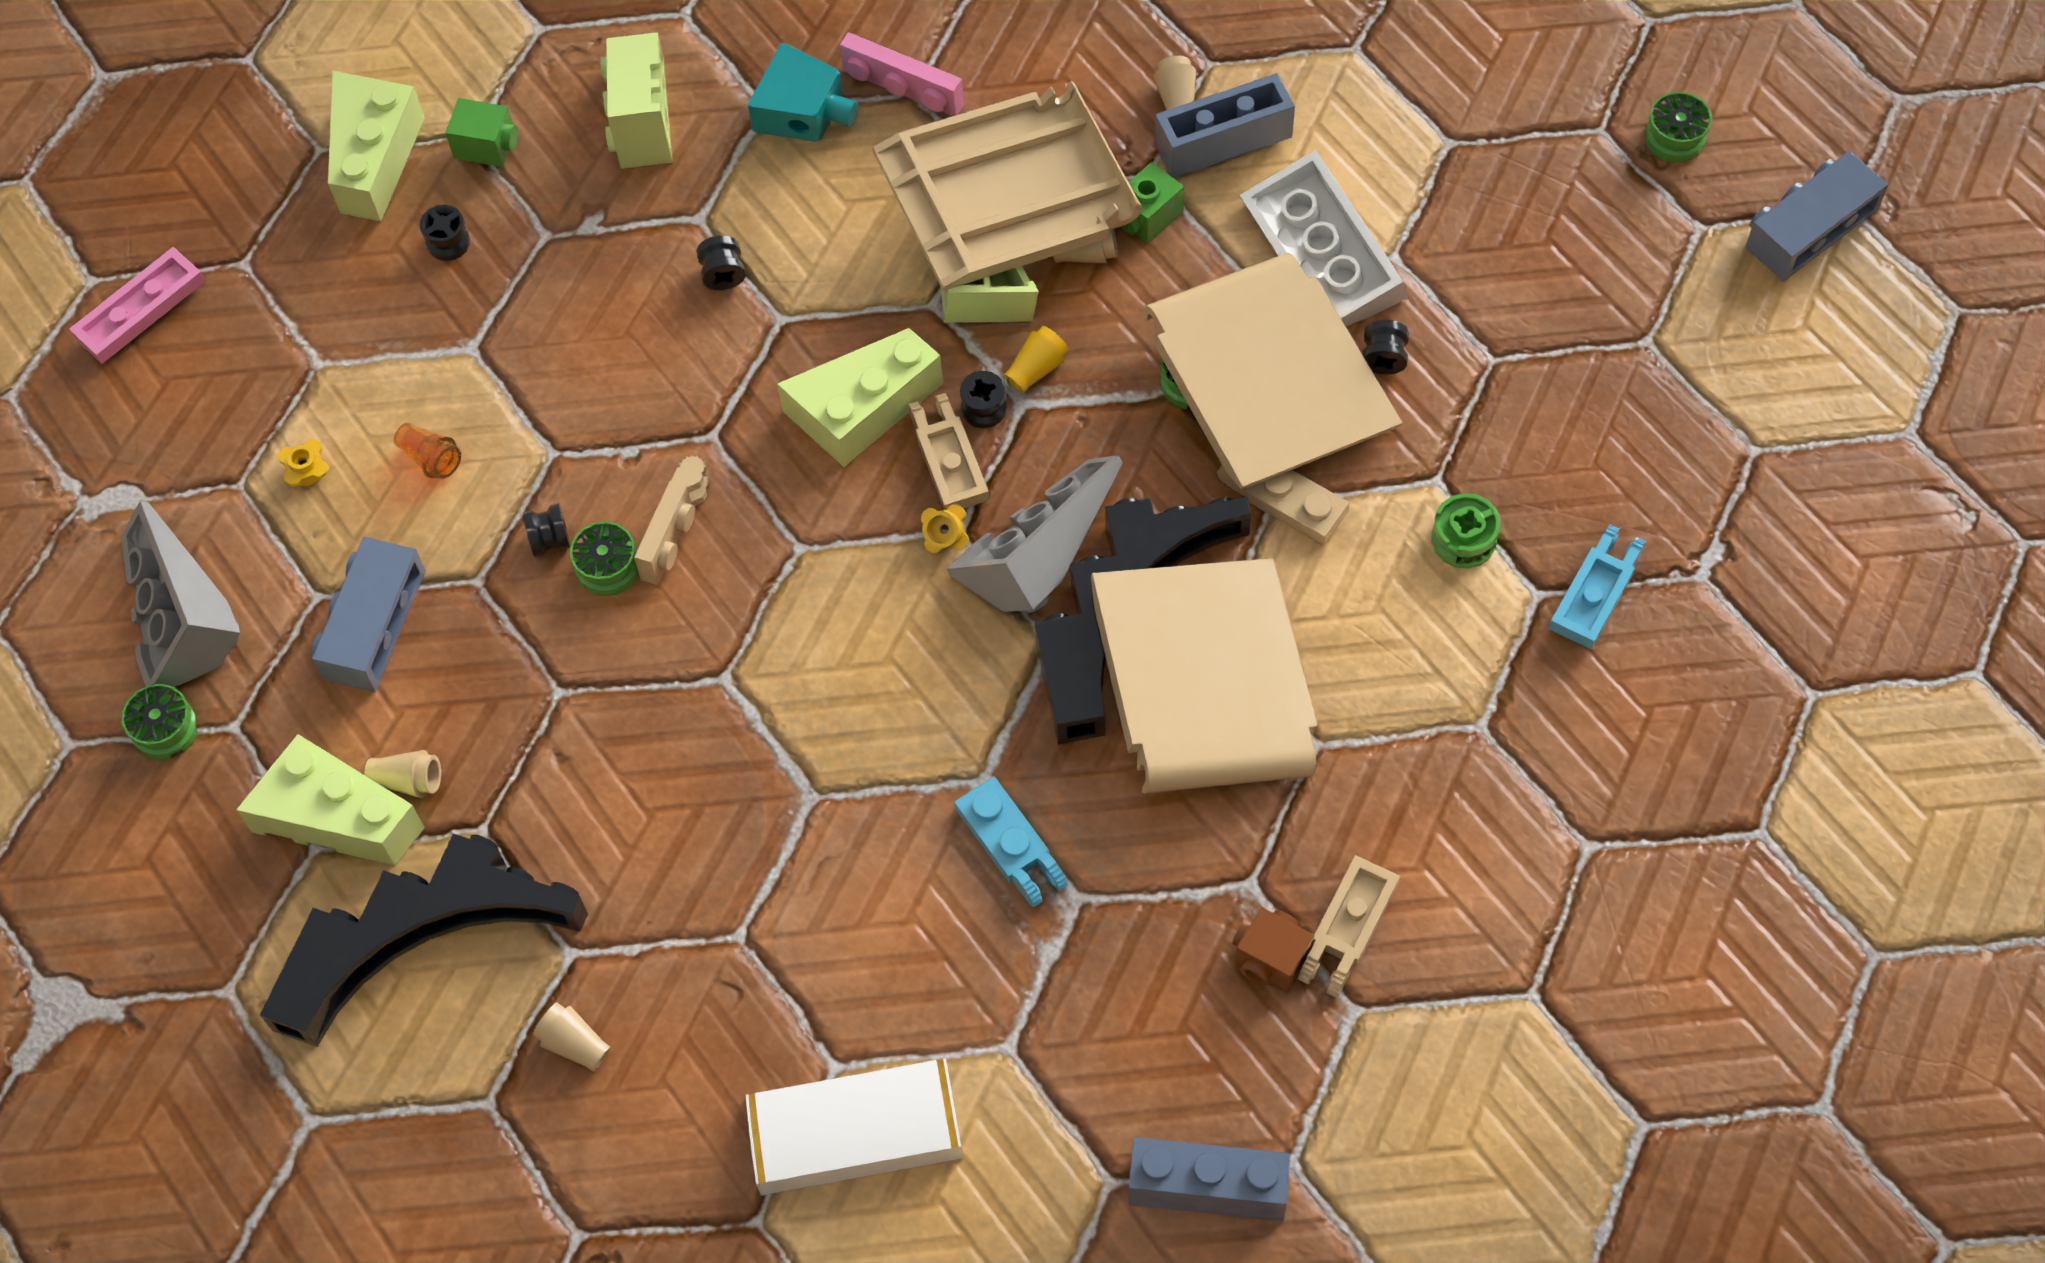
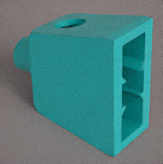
(799, 97)

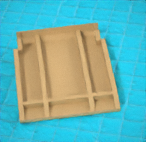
(1007, 185)
(1269, 370)
(1206, 674)

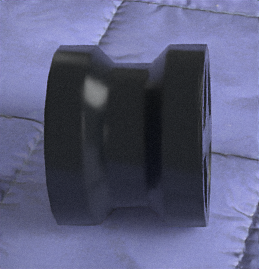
(447, 221)
(720, 262)
(1386, 346)
(979, 410)
(546, 530)

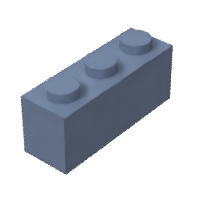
(1224, 125)
(1815, 214)
(368, 614)
(1209, 1179)

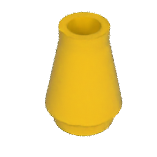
(1038, 357)

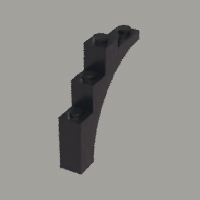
(1138, 539)
(404, 911)

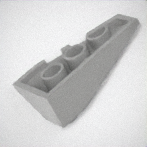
(1035, 553)
(180, 610)

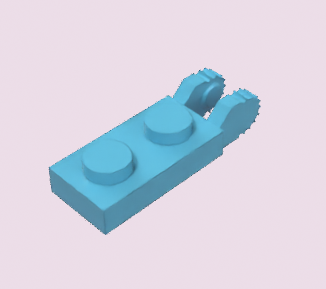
(1596, 590)
(1008, 838)

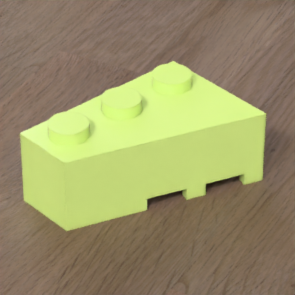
(995, 298)
(861, 393)

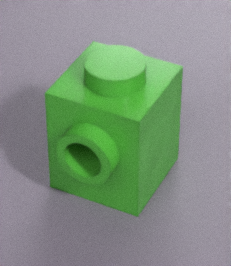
(481, 132)
(1160, 201)

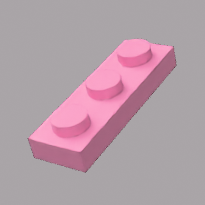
(902, 75)
(137, 305)

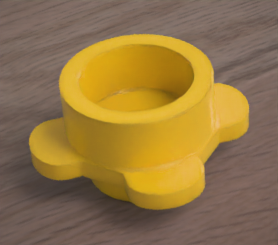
(307, 473)
(934, 537)

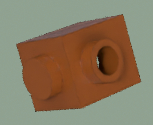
(1272, 948)

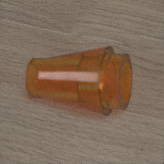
(431, 452)

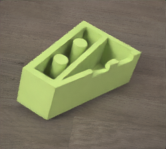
(636, 101)
(369, 141)
(330, 805)

